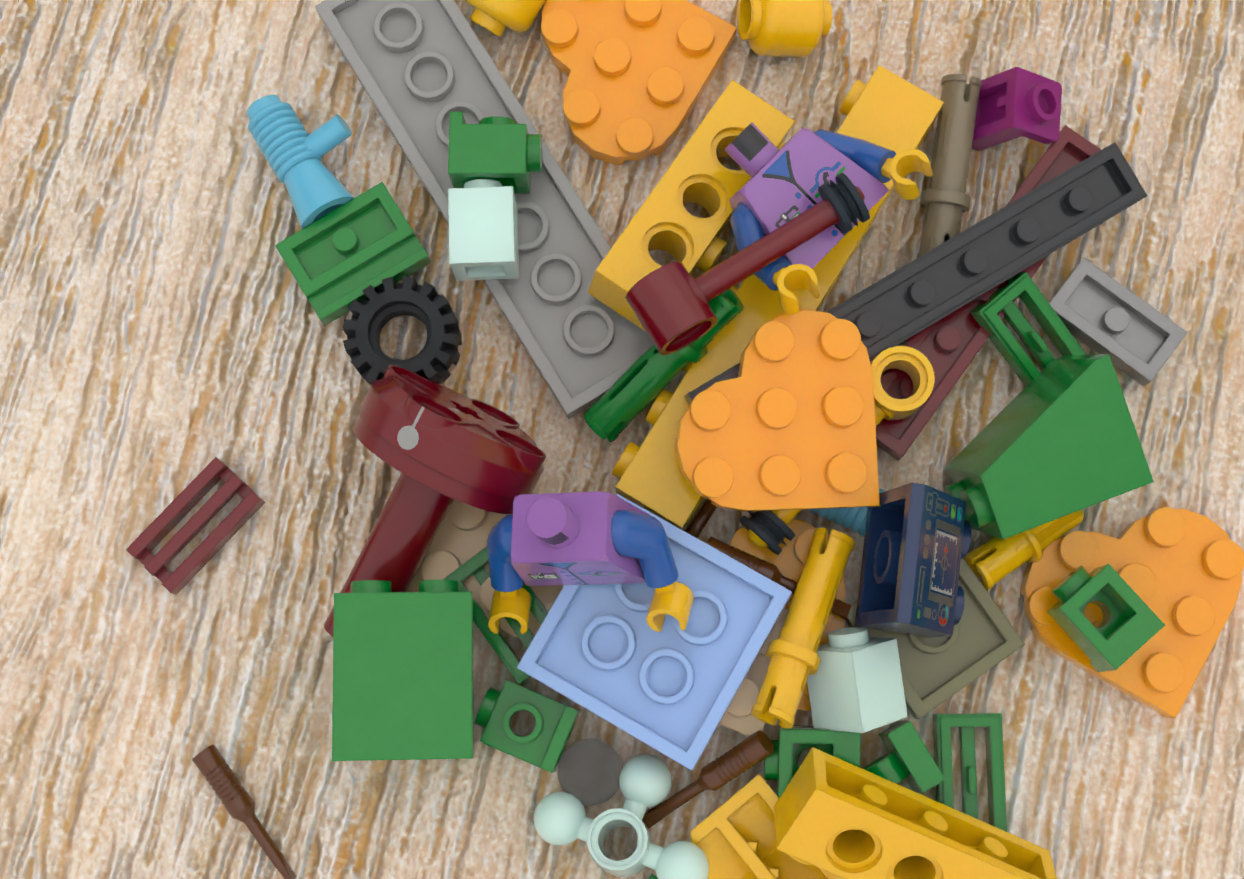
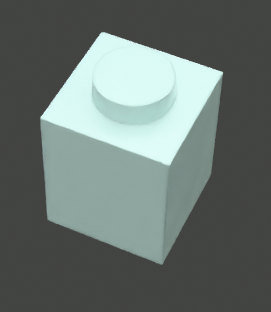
(483, 231)
(857, 682)

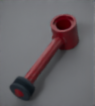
(676, 305)

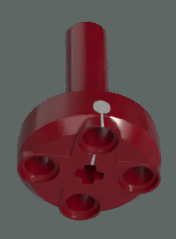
(444, 452)

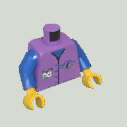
(787, 184)
(581, 542)

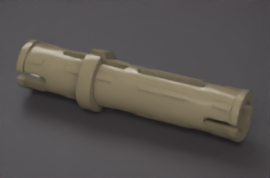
(946, 190)

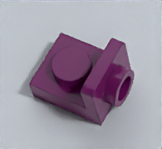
(1017, 106)

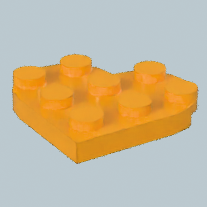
(632, 69)
(790, 425)
(1179, 569)

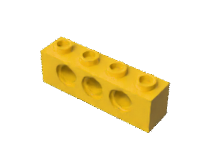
(691, 178)
(880, 830)

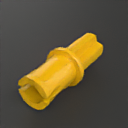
(1002, 556)

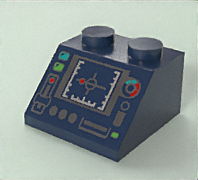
(913, 562)

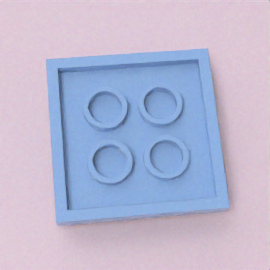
(666, 683)

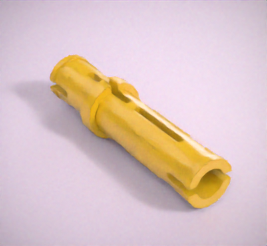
(795, 651)

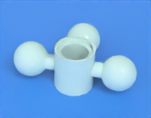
(644, 783)

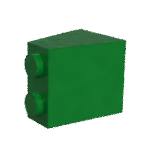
(1051, 450)
(403, 672)

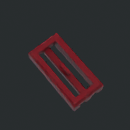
(178, 509)

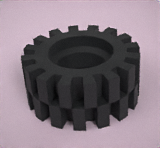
(397, 300)

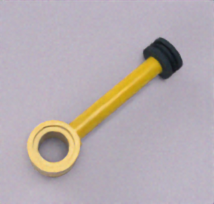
(771, 527)

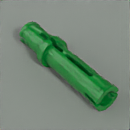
(652, 374)

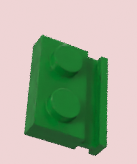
(351, 251)

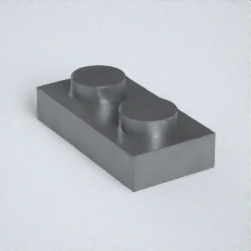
(1116, 322)

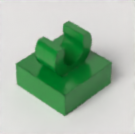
(906, 759)

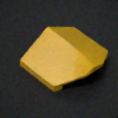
(743, 841)

